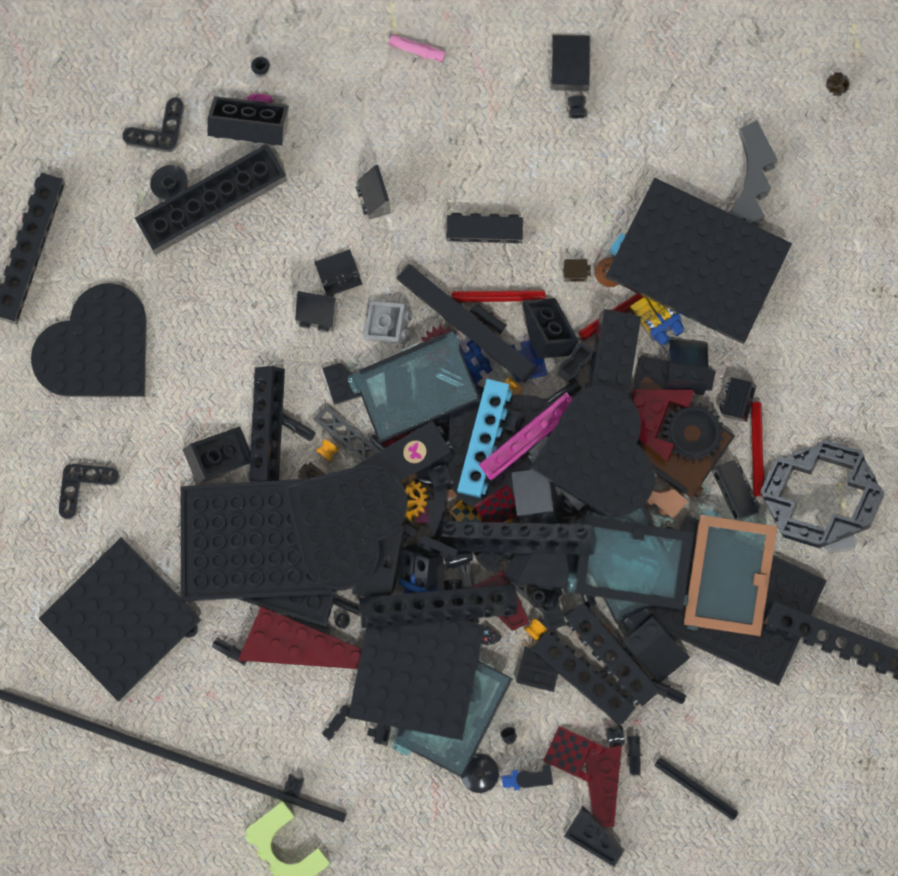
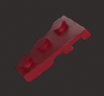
(514, 621)

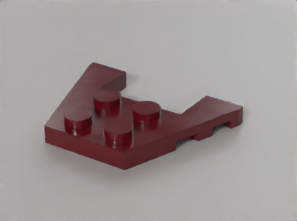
(652, 410)

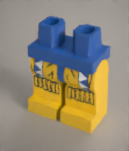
(657, 323)

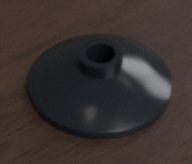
(168, 175)
(489, 778)

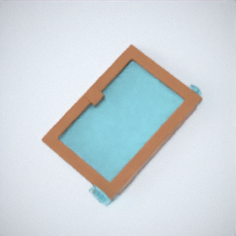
(729, 574)

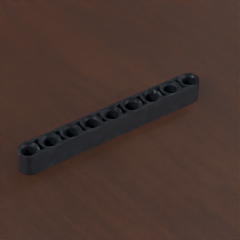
(466, 323)

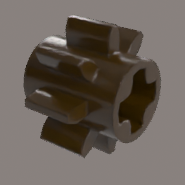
(837, 84)

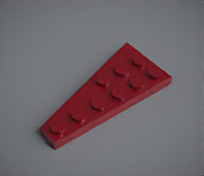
(287, 641)

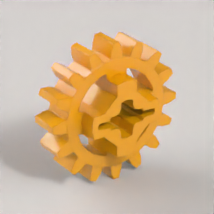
(415, 502)

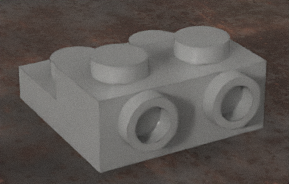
(388, 322)

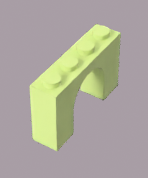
(262, 835)

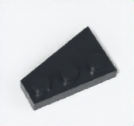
(594, 838)

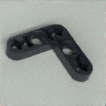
(165, 133)
(75, 482)

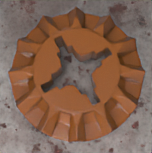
(604, 265)

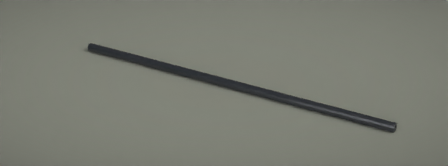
(172, 756)

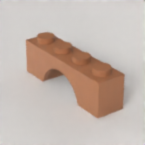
(668, 500)

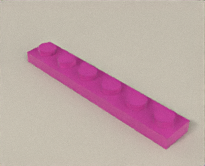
(525, 438)

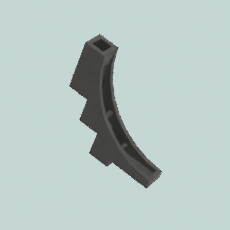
(758, 158)

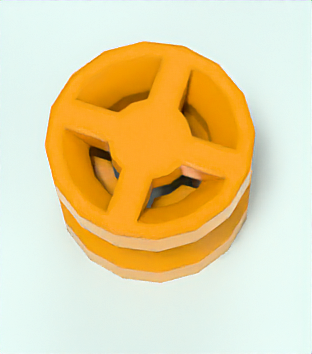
(327, 450)
(535, 629)

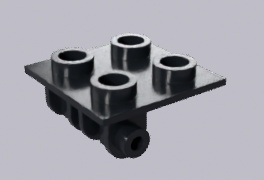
(338, 273)

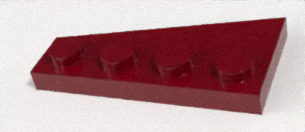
(604, 783)

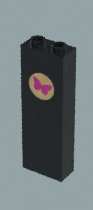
(414, 454)

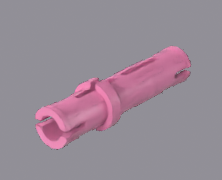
(417, 48)

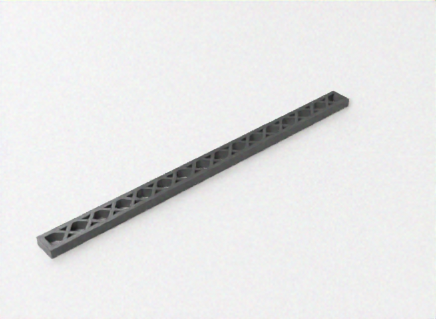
(355, 451)

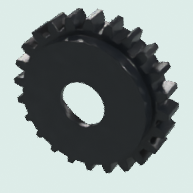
(704, 421)

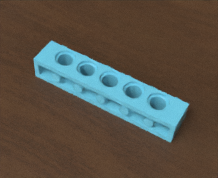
(492, 390)

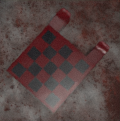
(498, 506)
(570, 751)

